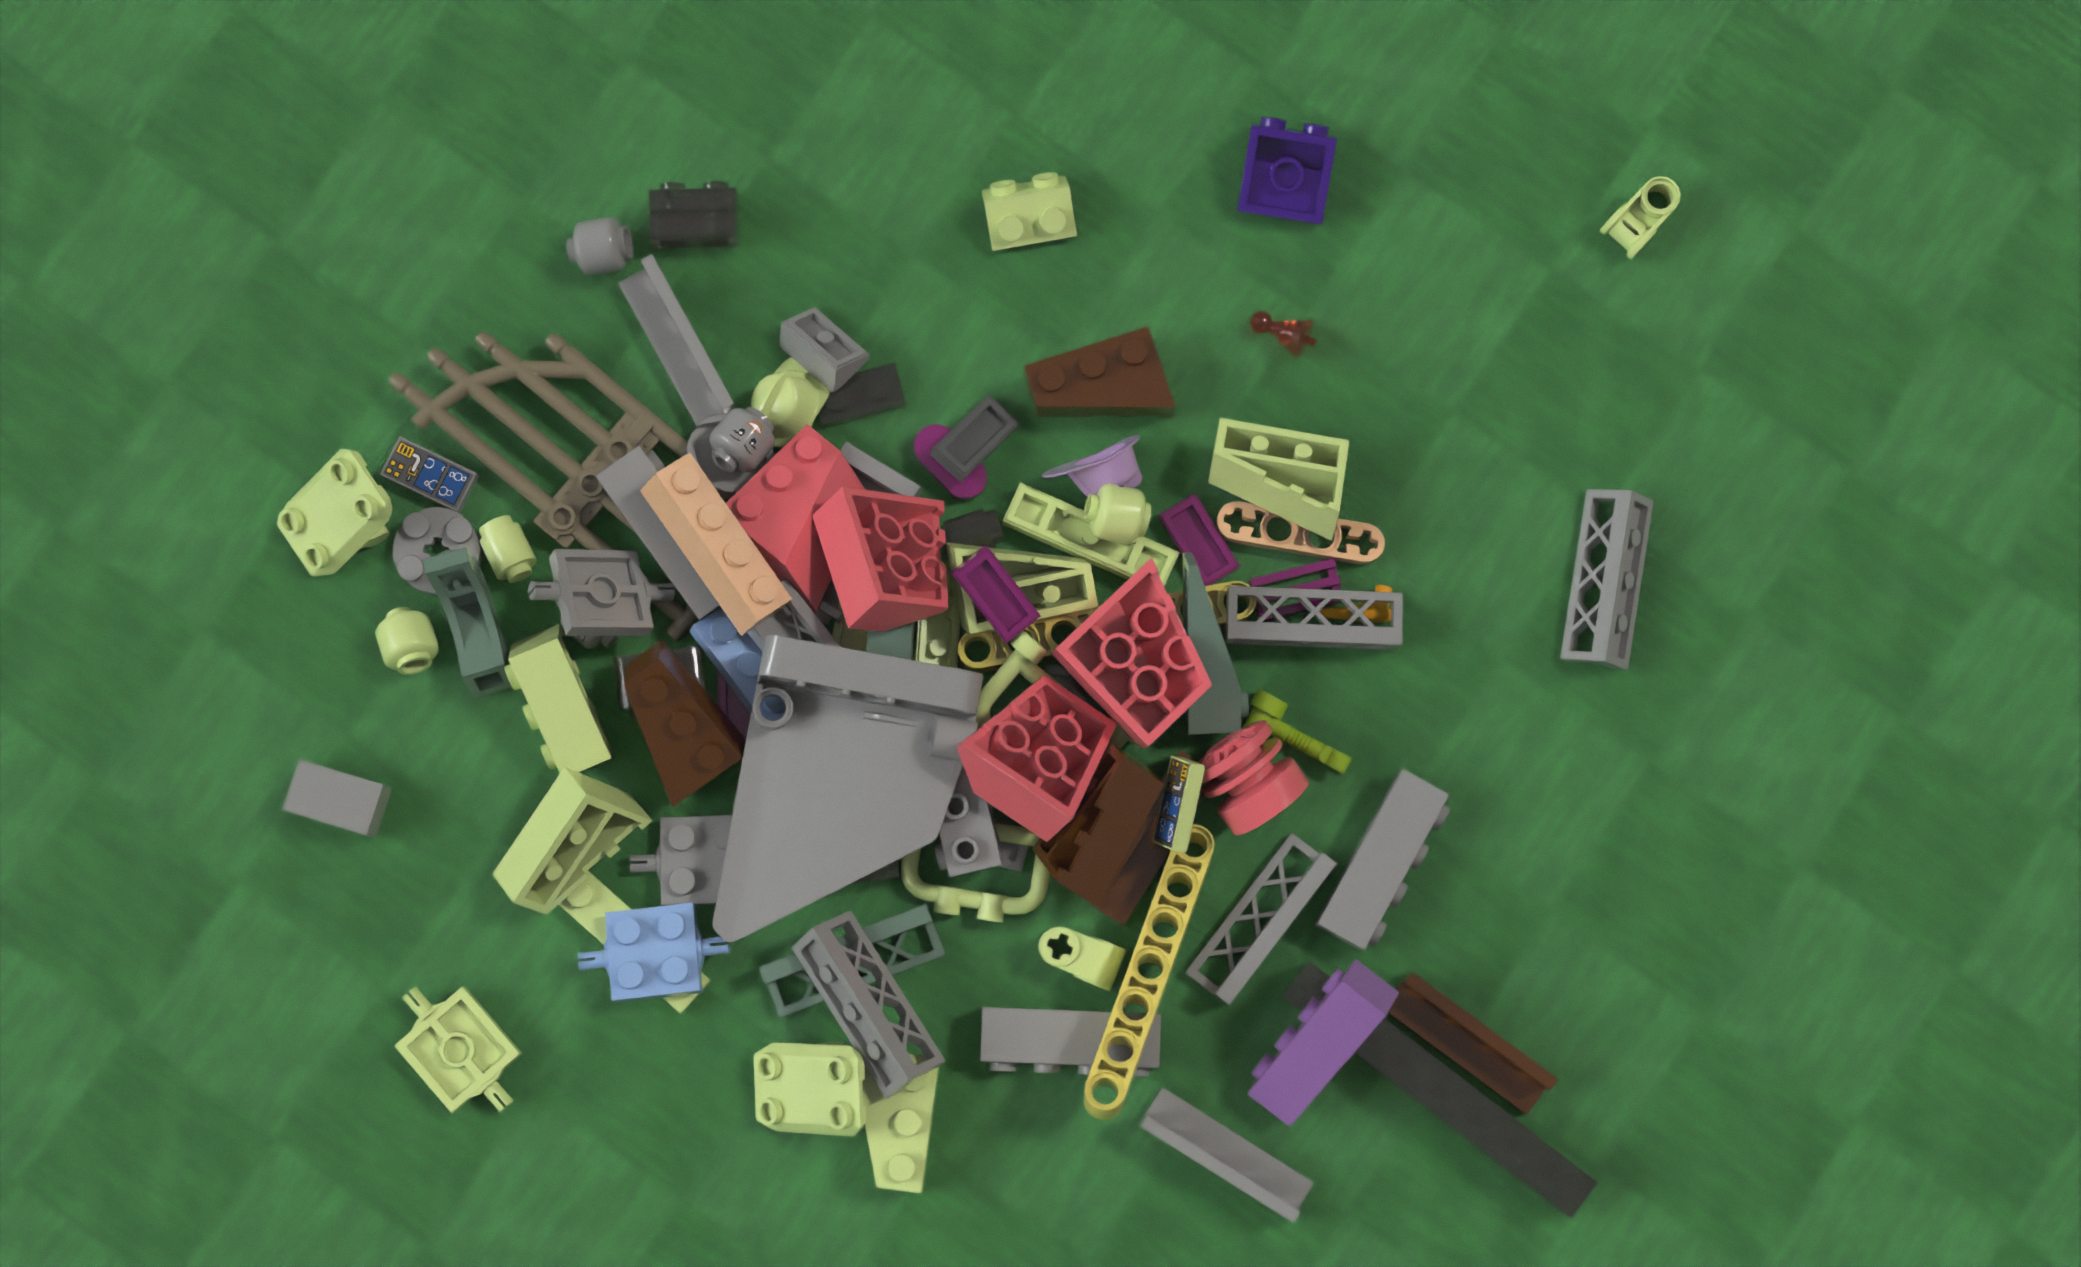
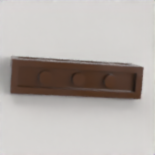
(1137, 866)
(1470, 1043)

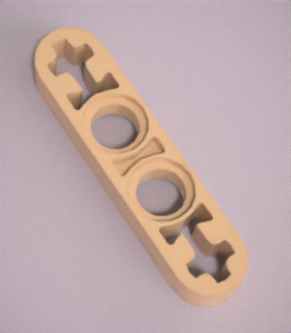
(1299, 540)

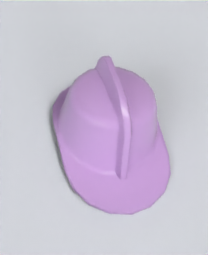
(1112, 465)

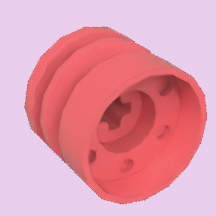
(1253, 783)

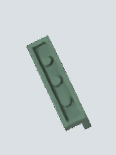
(877, 933)

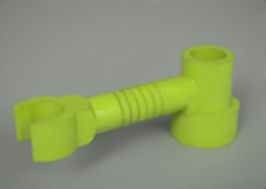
(1272, 710)

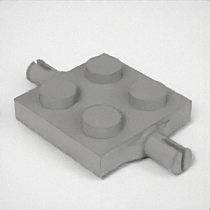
(601, 592)
(688, 858)

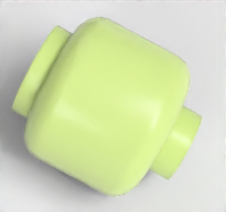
(1117, 513)
(407, 641)

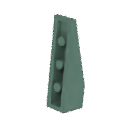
(1224, 702)

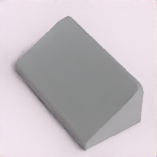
(822, 348)

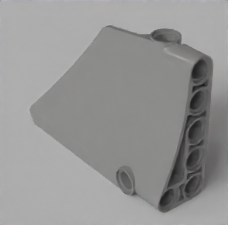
(842, 778)

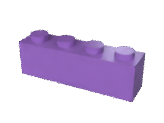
(1323, 1042)

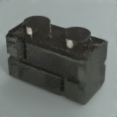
(694, 216)

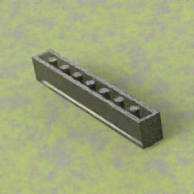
(1459, 1106)

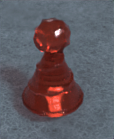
(1292, 334)

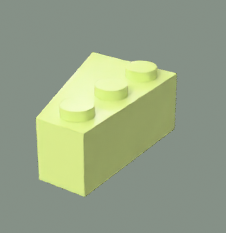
(1282, 472)
(1049, 582)
(557, 701)
(565, 838)
(900, 1130)

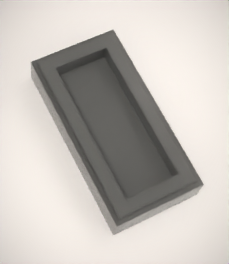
(974, 438)

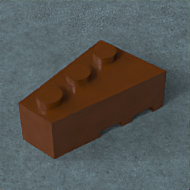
(1103, 378)
(680, 723)
(1104, 826)

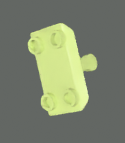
(336, 514)
(810, 1088)

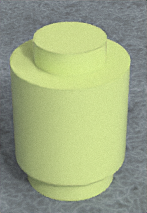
(507, 549)

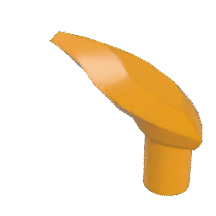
(1376, 612)

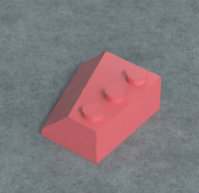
(779, 509)
(884, 556)
(1136, 658)
(1037, 756)

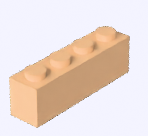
(715, 543)

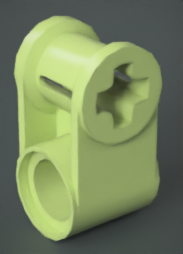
(1638, 220)
(1088, 958)

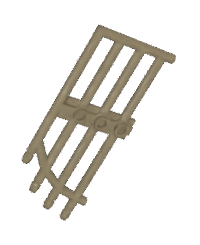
(582, 496)

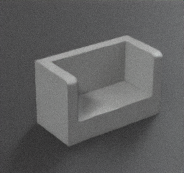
(337, 798)

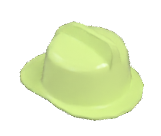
(789, 400)

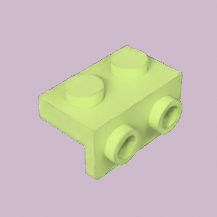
(1029, 211)

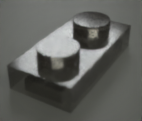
(863, 396)

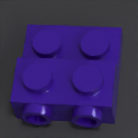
(1287, 170)

